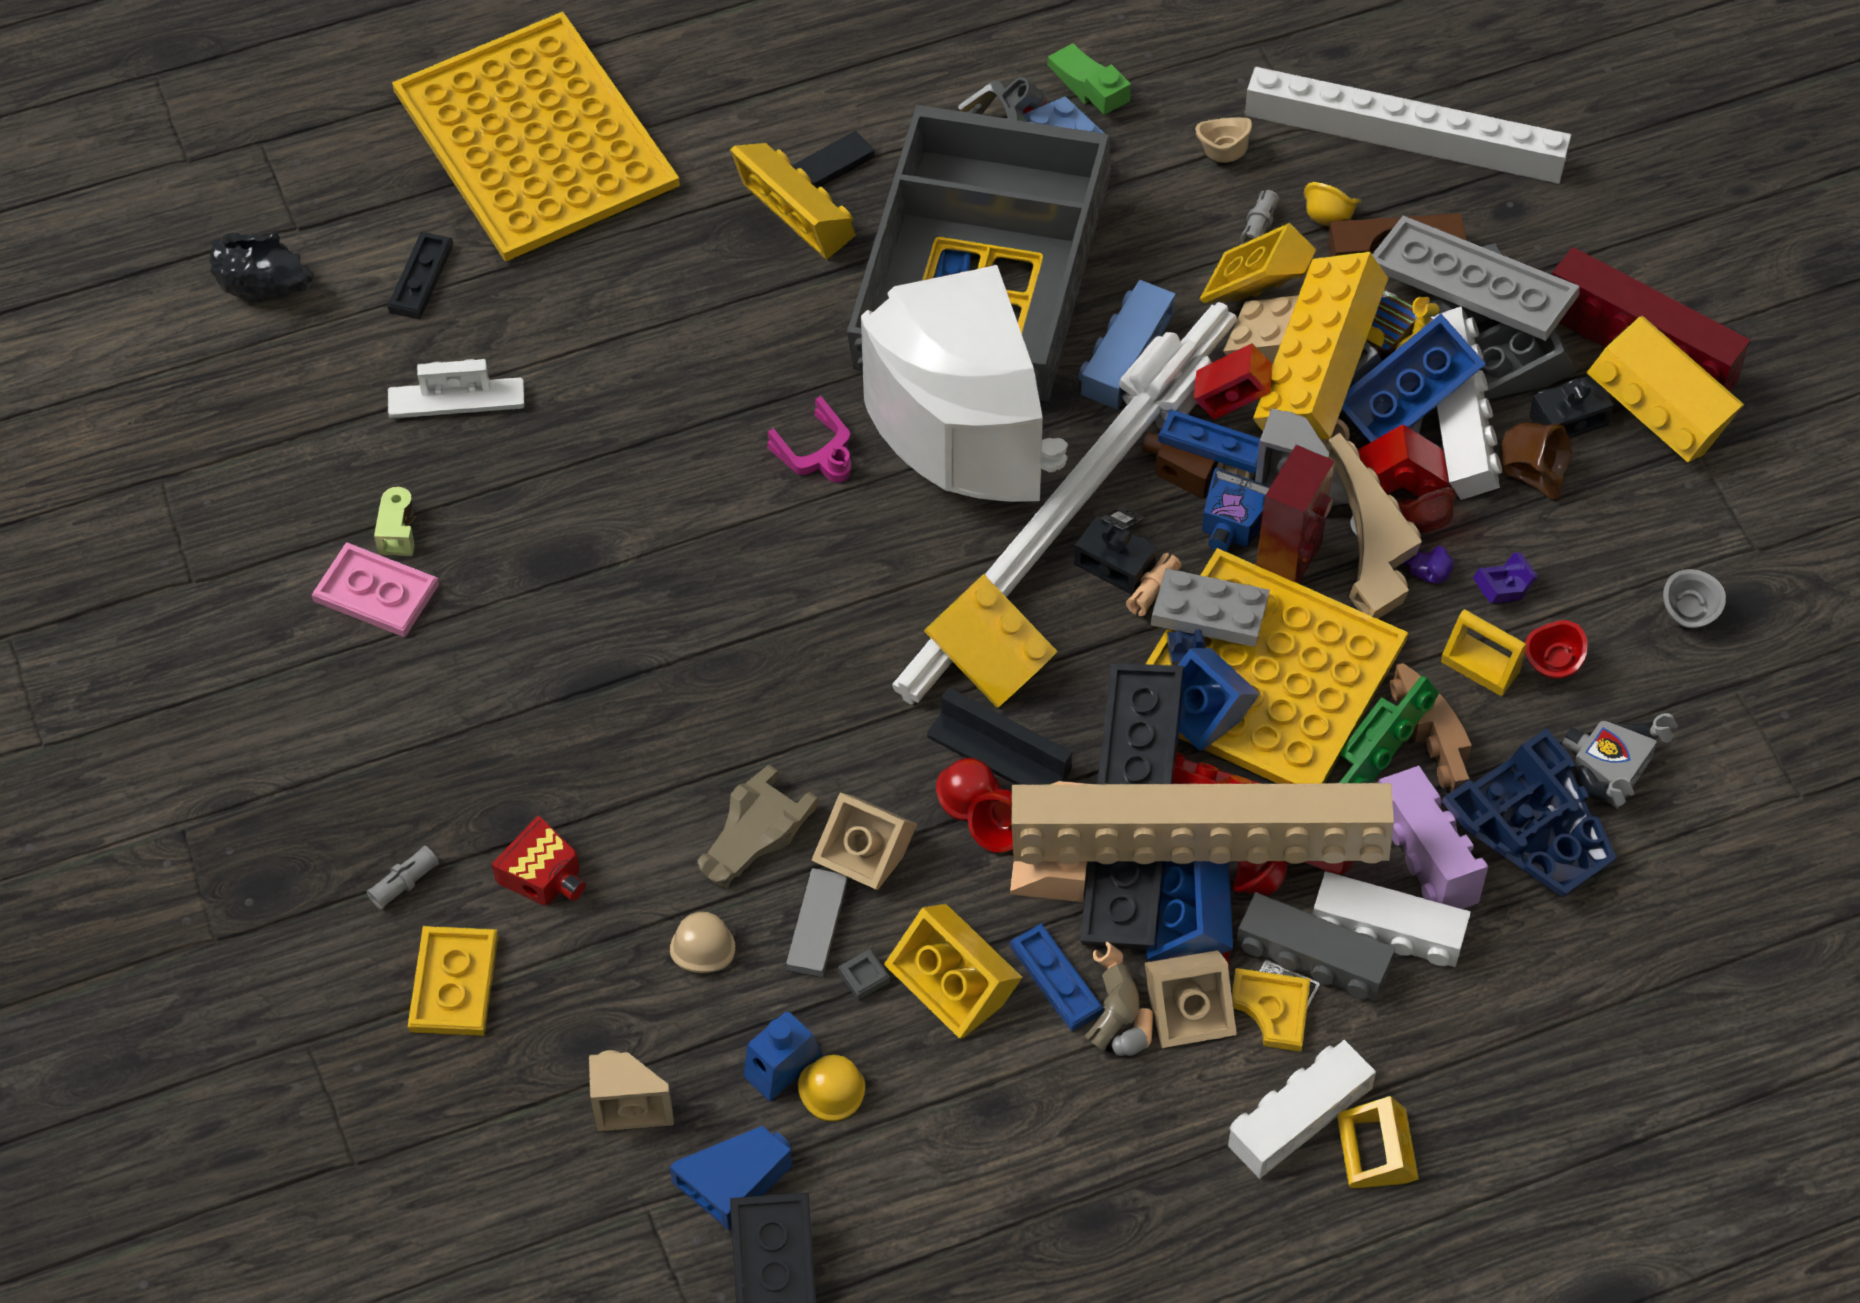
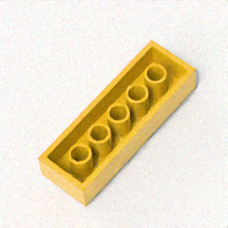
(1324, 340)

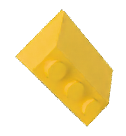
(1259, 265)
(990, 641)
(952, 969)

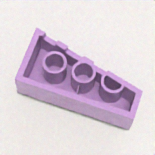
(1432, 842)

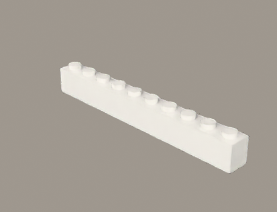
(1407, 124)

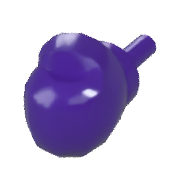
(1432, 566)

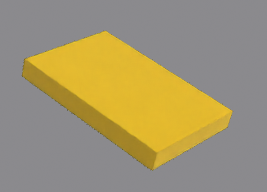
(453, 981)

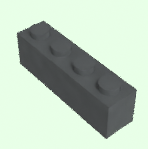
(1315, 947)

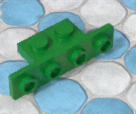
(1384, 732)

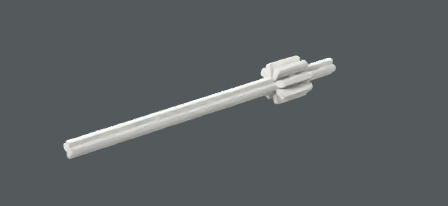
(1153, 385)

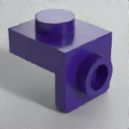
(1506, 581)

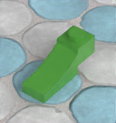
(1089, 79)

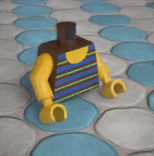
(1398, 322)

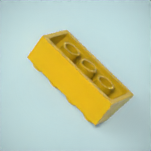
(793, 197)
(1665, 389)

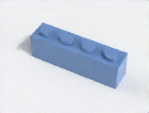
(1142, 318)

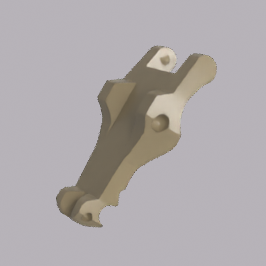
(757, 824)

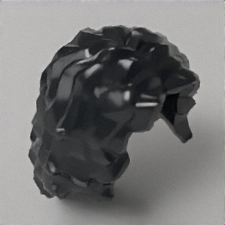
(257, 266)

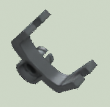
(1014, 98)

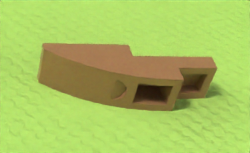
(1441, 731)

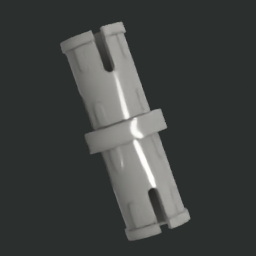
(1260, 218)
(402, 877)

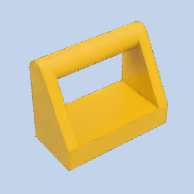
(1479, 660)
(1396, 1138)

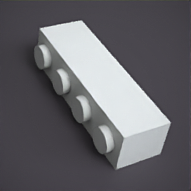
(1394, 918)
(1300, 1108)

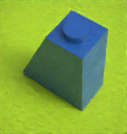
(732, 1169)

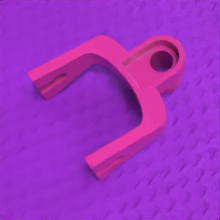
(830, 460)

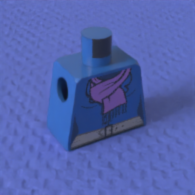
(1233, 510)

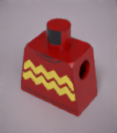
(539, 865)

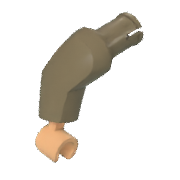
(1121, 1001)

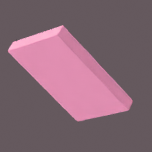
(375, 589)

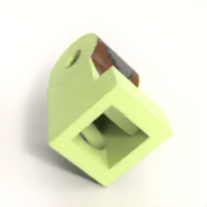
(392, 529)

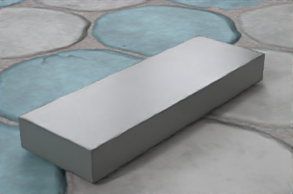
(817, 922)

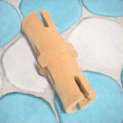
(1151, 584)

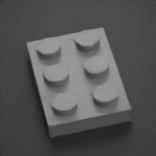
(1213, 605)

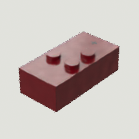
(1295, 514)

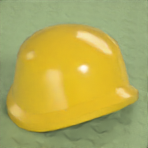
(1328, 204)
(831, 1088)

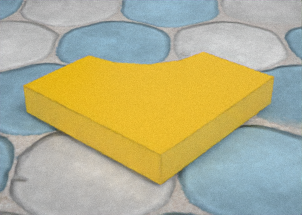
(1276, 1005)

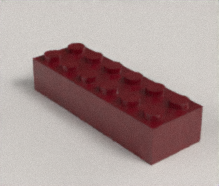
(1614, 300)

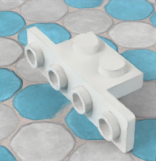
(455, 389)

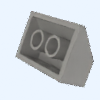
(1278, 440)

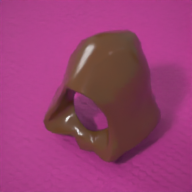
(1537, 455)

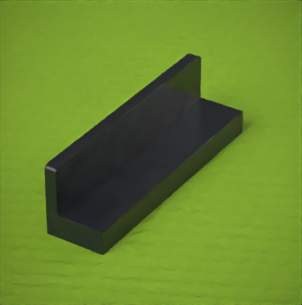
(998, 742)

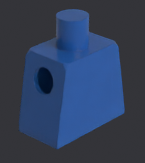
(783, 1051)

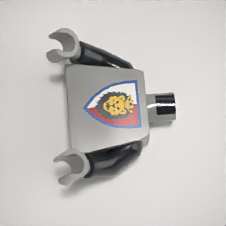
(1616, 755)

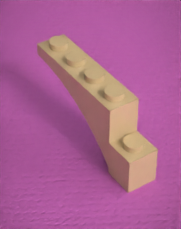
(1382, 533)

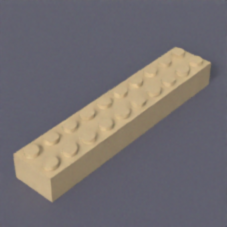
(1202, 822)

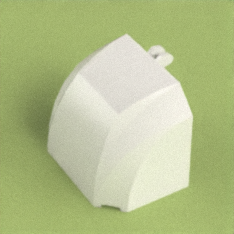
(958, 387)

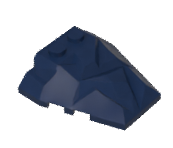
(1536, 816)

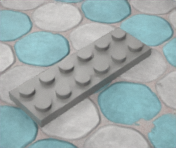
(1475, 277)

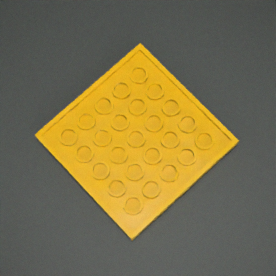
(1313, 673)

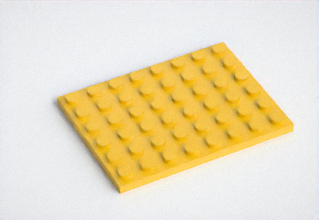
(535, 135)

